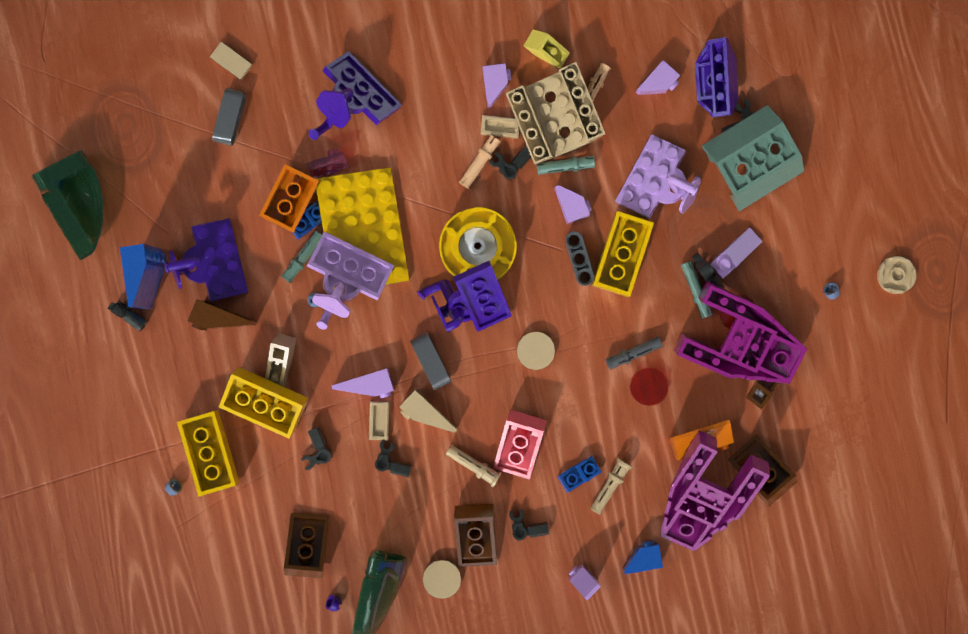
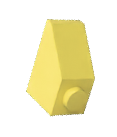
(546, 48)

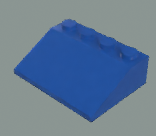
(142, 273)

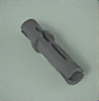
(628, 355)

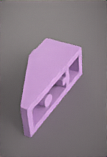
(735, 253)
(371, 384)

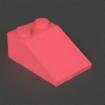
(519, 444)

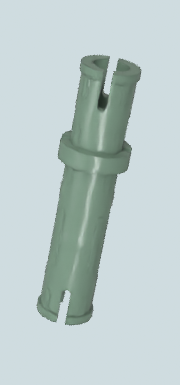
(566, 165)
(302, 257)
(696, 288)

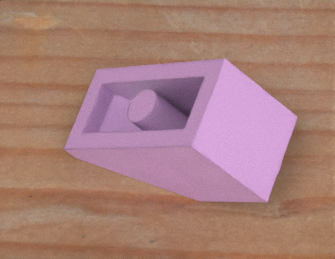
(659, 80)
(495, 81)
(572, 204)
(583, 581)

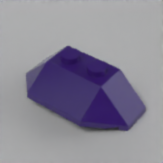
(717, 78)

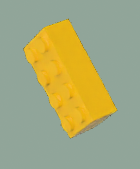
(622, 254)
(263, 402)
(208, 453)

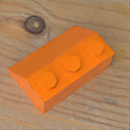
(289, 198)
(721, 431)

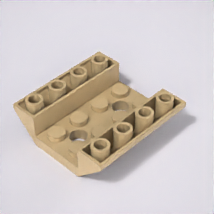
(543, 121)

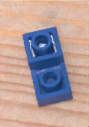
(309, 220)
(579, 474)

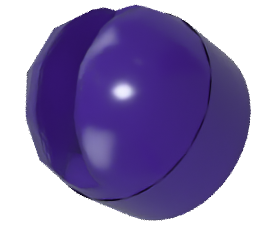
(333, 603)

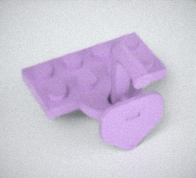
(655, 177)
(348, 271)

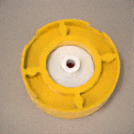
(477, 227)

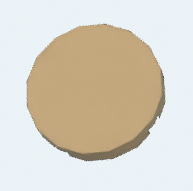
(896, 275)
(535, 350)
(442, 579)

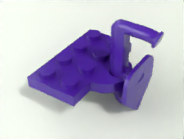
(353, 93)
(215, 261)
(477, 298)

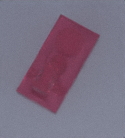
(327, 165)

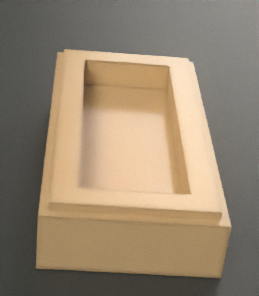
(231, 61)
(499, 126)
(379, 420)

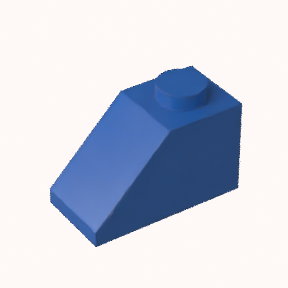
(644, 558)

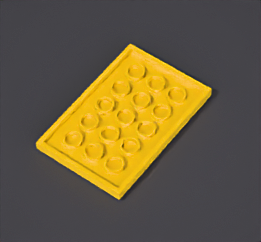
(365, 214)

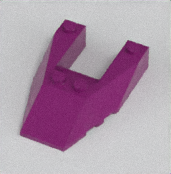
(754, 346)
(702, 508)

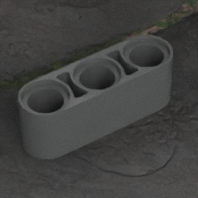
(229, 116)
(579, 249)
(430, 361)

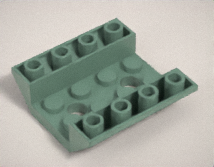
(750, 144)

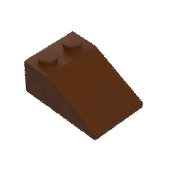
(210, 316)
(780, 477)
(475, 535)
(306, 545)

